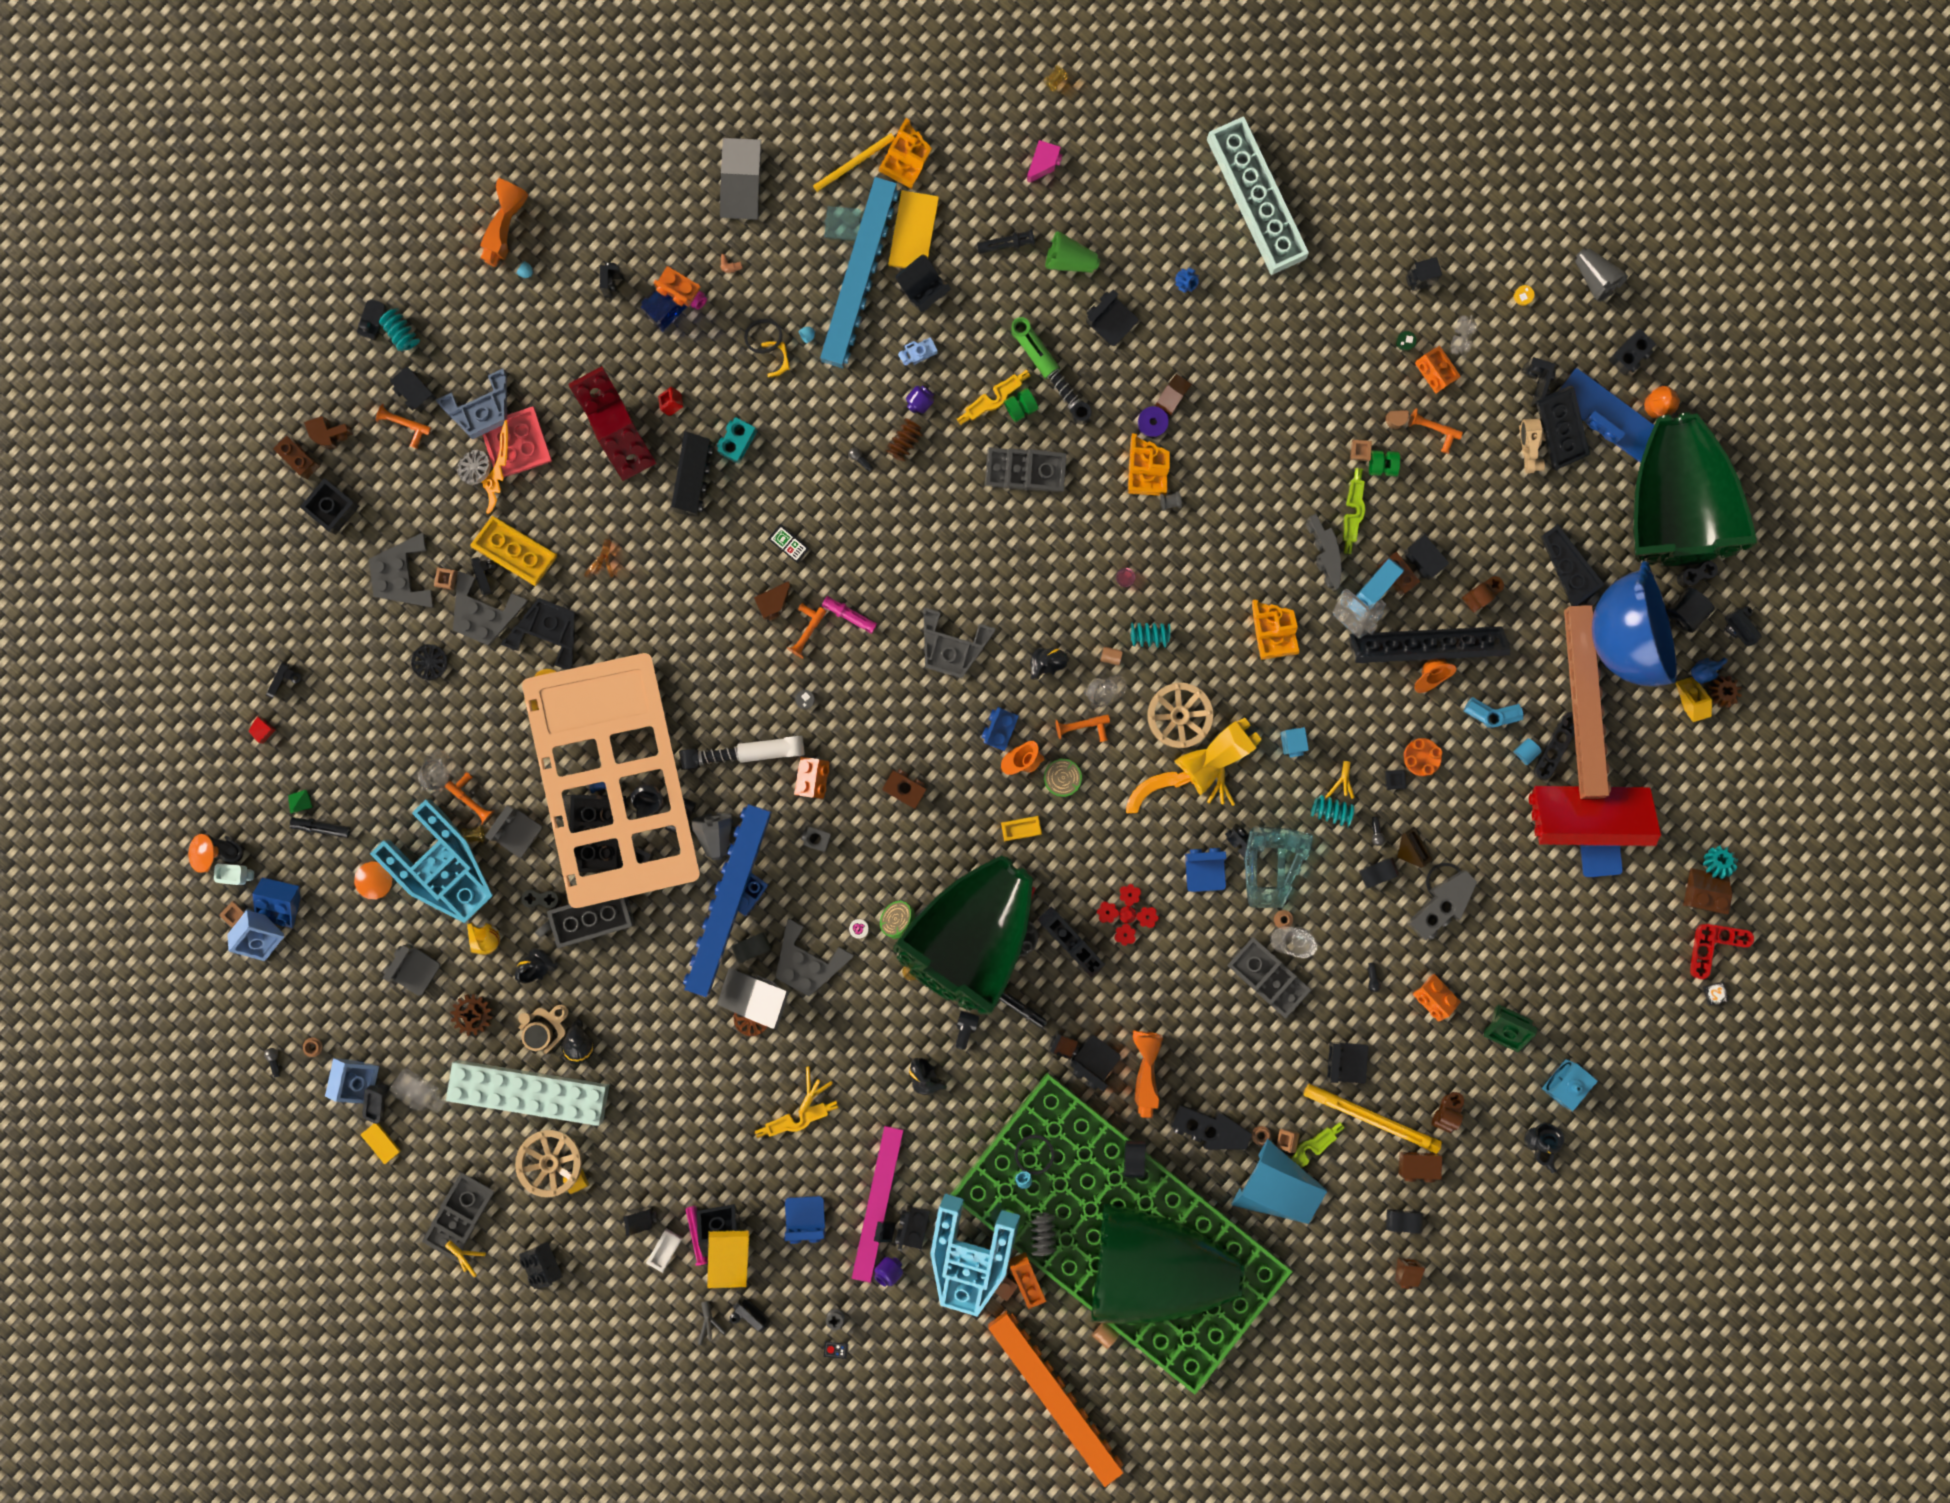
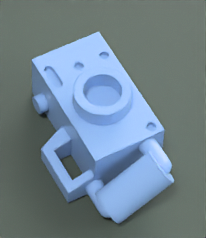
(918, 352)

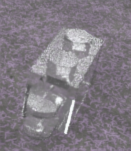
(416, 1091)

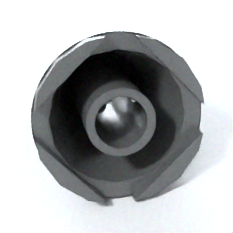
(1599, 274)

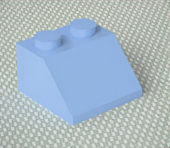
(254, 936)
(350, 1080)

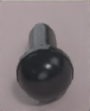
(1374, 983)

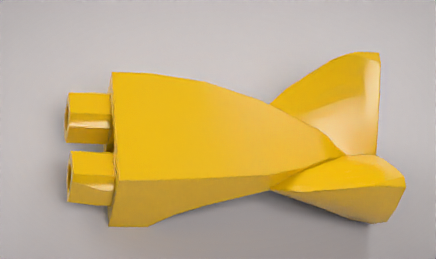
(1224, 750)

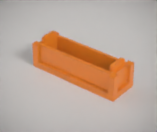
(1026, 1280)

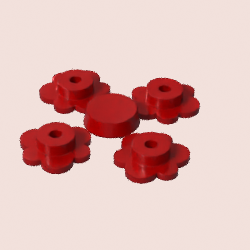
(1127, 914)

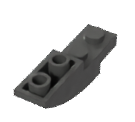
(1330, 559)

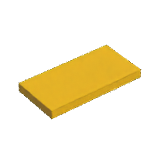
(913, 228)
(513, 550)
(727, 1259)

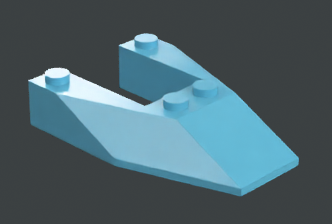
(446, 874)
(964, 1272)

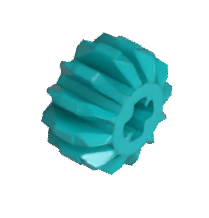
(1720, 862)

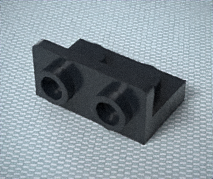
(607, 274)

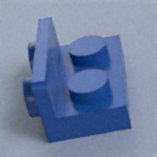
(1000, 729)

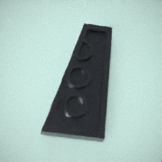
(1572, 569)

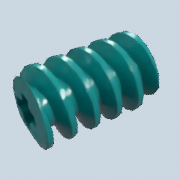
(396, 330)
(1150, 635)
(1334, 810)

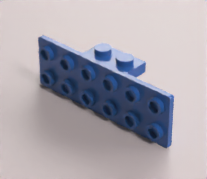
(1610, 415)

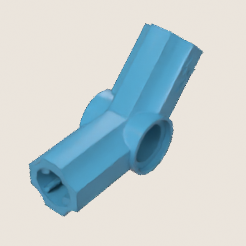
(1482, 712)

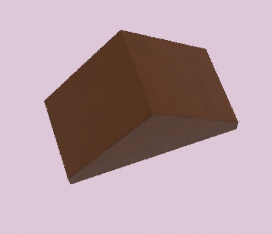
(1173, 394)

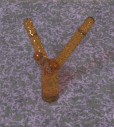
(598, 562)

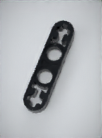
(1554, 744)

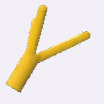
(1344, 778)
(1221, 784)
(812, 1093)
(459, 1253)

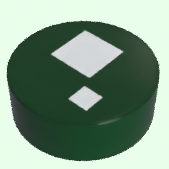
(1406, 341)

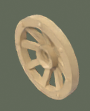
(1158, 697)
(544, 1163)

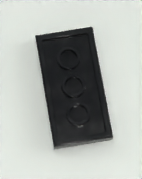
(1563, 427)

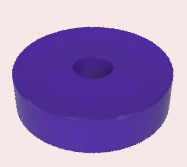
(1157, 414)

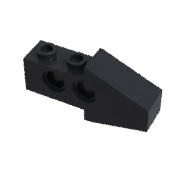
(1071, 942)
(1227, 1132)

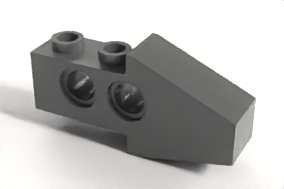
(1456, 892)

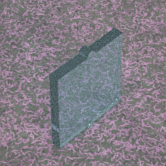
(842, 223)

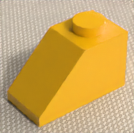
(1694, 699)

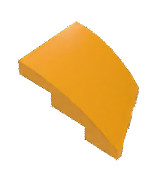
(906, 156)
(1147, 468)
(1275, 630)

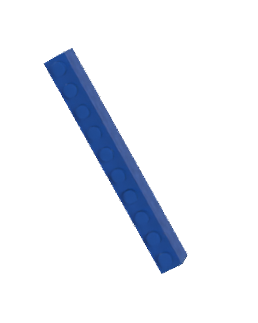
(728, 900)

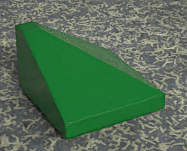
(299, 801)

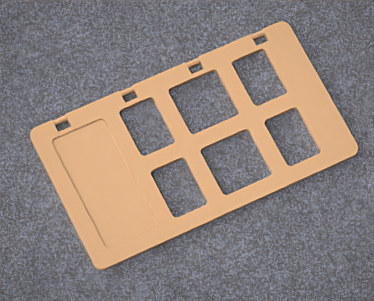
(594, 705)

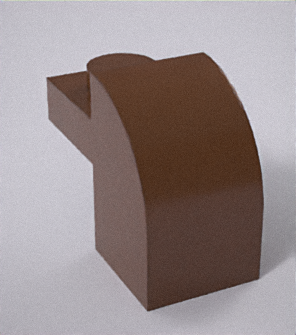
(322, 434)

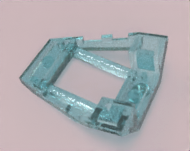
(1279, 838)

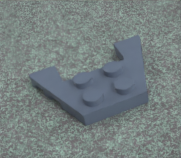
(482, 413)

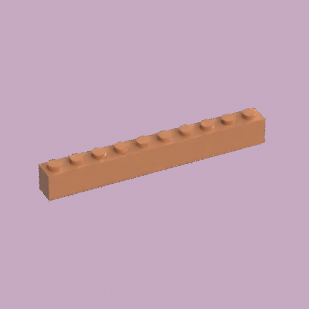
(1586, 704)

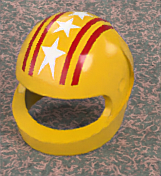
(483, 939)

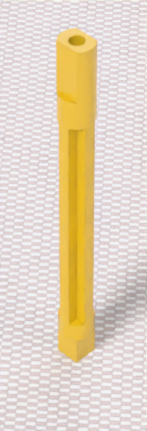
(1334, 1101)

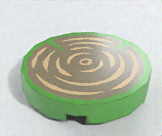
(1062, 777)
(896, 919)

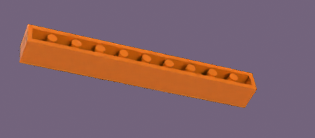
(1055, 1398)

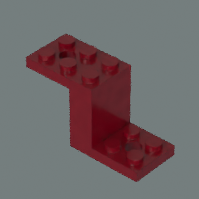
(612, 423)

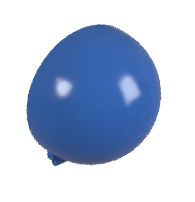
(1635, 631)

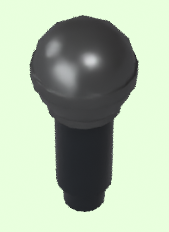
(855, 454)
(1378, 838)
(271, 1055)

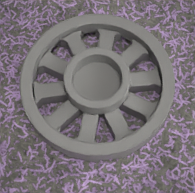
(474, 467)

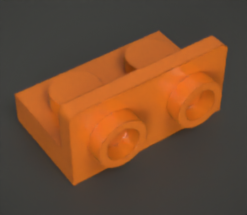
(677, 286)
(1437, 369)

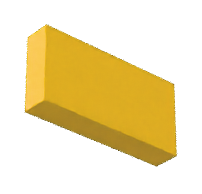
(1021, 828)
(380, 1143)

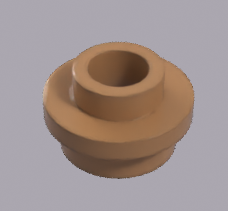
(1279, 914)
(307, 1047)
(1256, 1130)

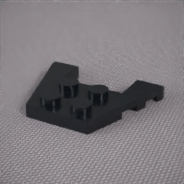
(550, 624)

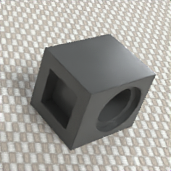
(825, 839)

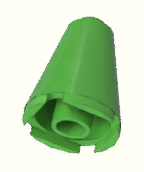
(1070, 255)

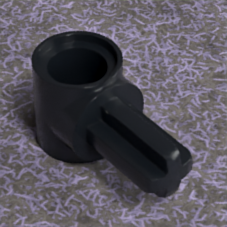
(967, 1024)

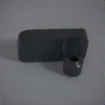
(369, 323)
(479, 568)
(1743, 626)
(283, 672)
(374, 1102)
(747, 1310)

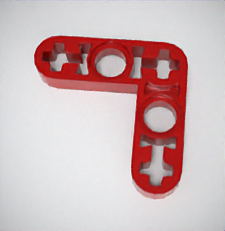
(1714, 937)

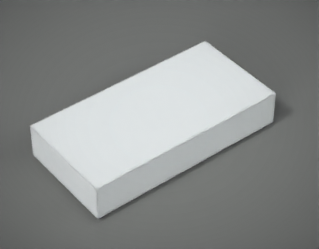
(664, 1250)

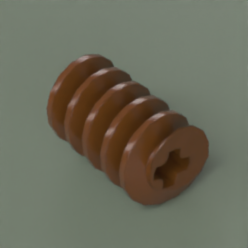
(904, 440)

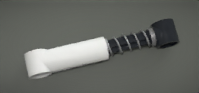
(744, 752)

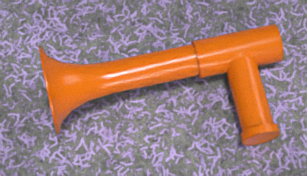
(418, 427)
(1450, 432)
(816, 618)
(1096, 721)
(456, 790)

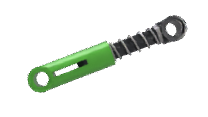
(1049, 368)

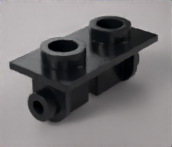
(1238, 837)

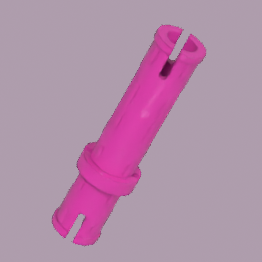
(845, 612)

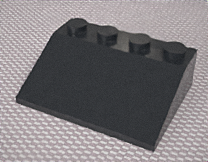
(588, 813)

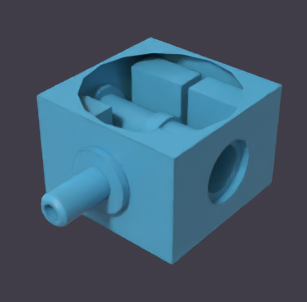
(1569, 1084)

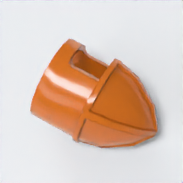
(1661, 402)

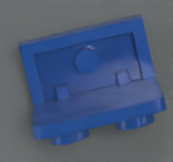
(1601, 860)
(1205, 870)
(805, 1219)

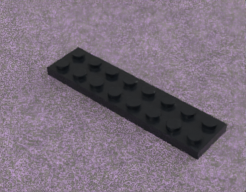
(1430, 644)

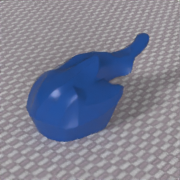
(1706, 670)

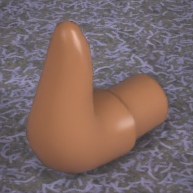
(729, 268)

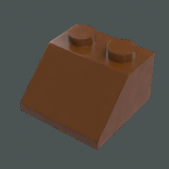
(1708, 892)

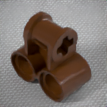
(1483, 593)
(1449, 1115)

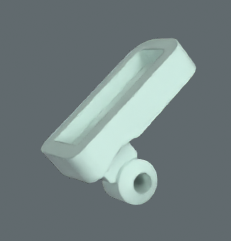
(232, 874)

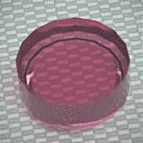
(1125, 577)

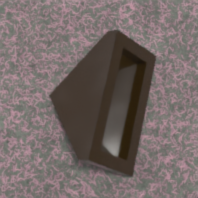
(1413, 849)

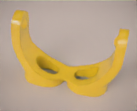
(785, 366)

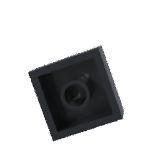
(330, 506)
(714, 1220)

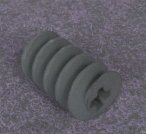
(1044, 1234)

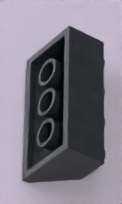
(692, 474)

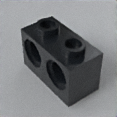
(1630, 349)

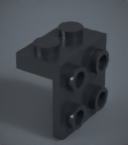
(922, 283)
(1111, 318)
(1094, 1062)

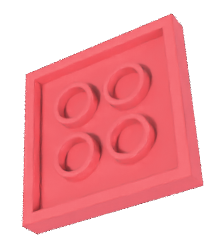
(525, 443)

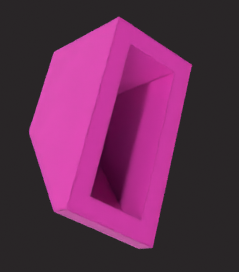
(1044, 160)

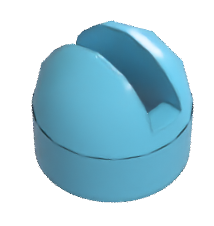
(525, 270)
(807, 334)
(1023, 1180)

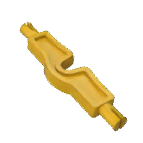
(985, 404)
(787, 1123)

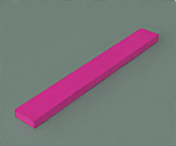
(877, 1202)

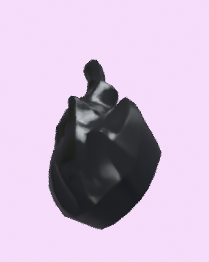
(228, 851)

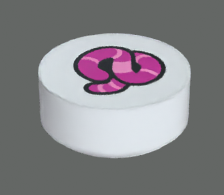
(859, 928)

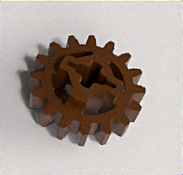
(473, 1007)

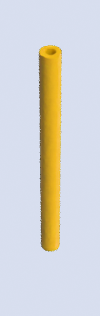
(854, 162)

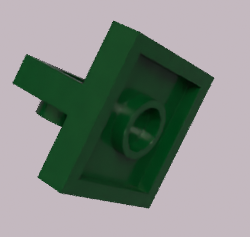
(1510, 1029)

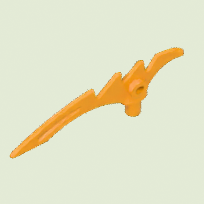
(491, 482)

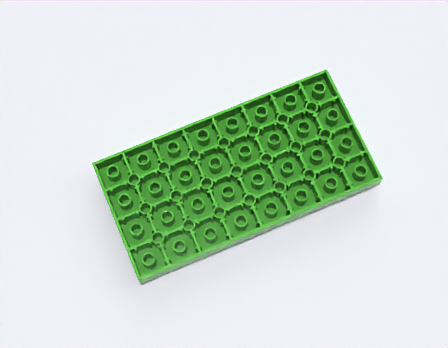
(1074, 1189)

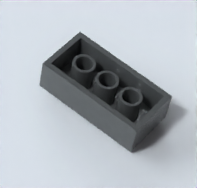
(584, 923)

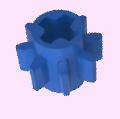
(1187, 280)

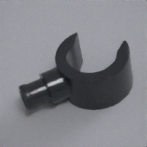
(1548, 1163)

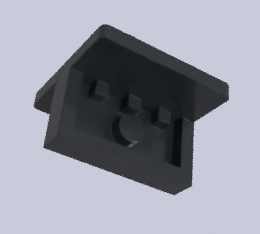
(540, 1266)

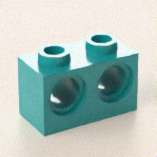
(742, 442)

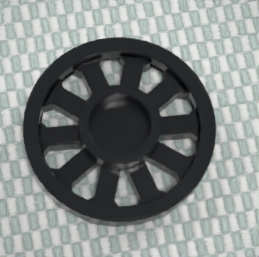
(429, 662)

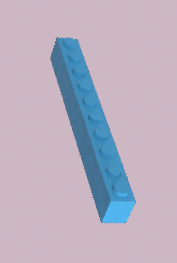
(859, 273)

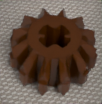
(1732, 691)

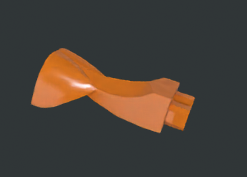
(495, 238)
(1146, 1091)

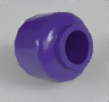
(920, 399)
(888, 1271)

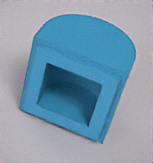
(1527, 751)

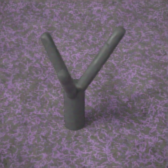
(707, 1323)

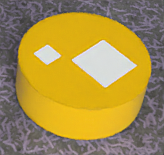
(1524, 295)

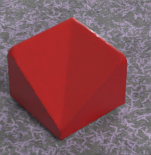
(670, 401)
(261, 730)

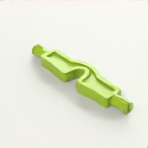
(1352, 521)
(1316, 1144)

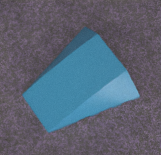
(1280, 1188)

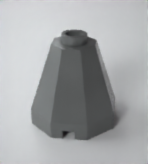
(713, 833)

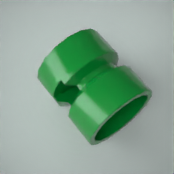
(1020, 405)
(1377, 463)

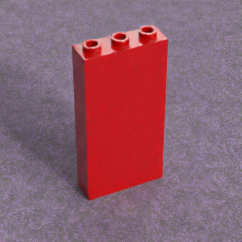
(1620, 819)

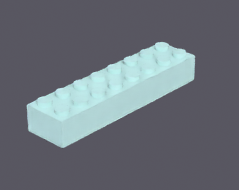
(1257, 195)
(527, 1092)

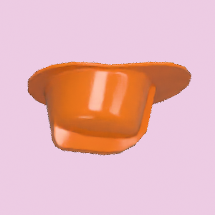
(1434, 673)
(1022, 758)

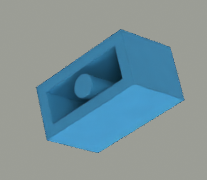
(1294, 742)

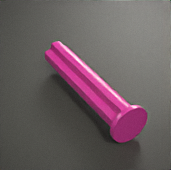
(692, 1221)

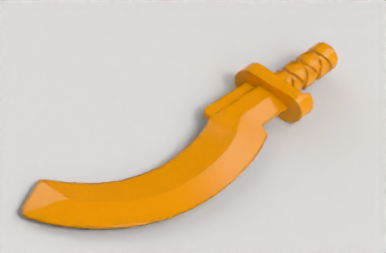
(1152, 784)

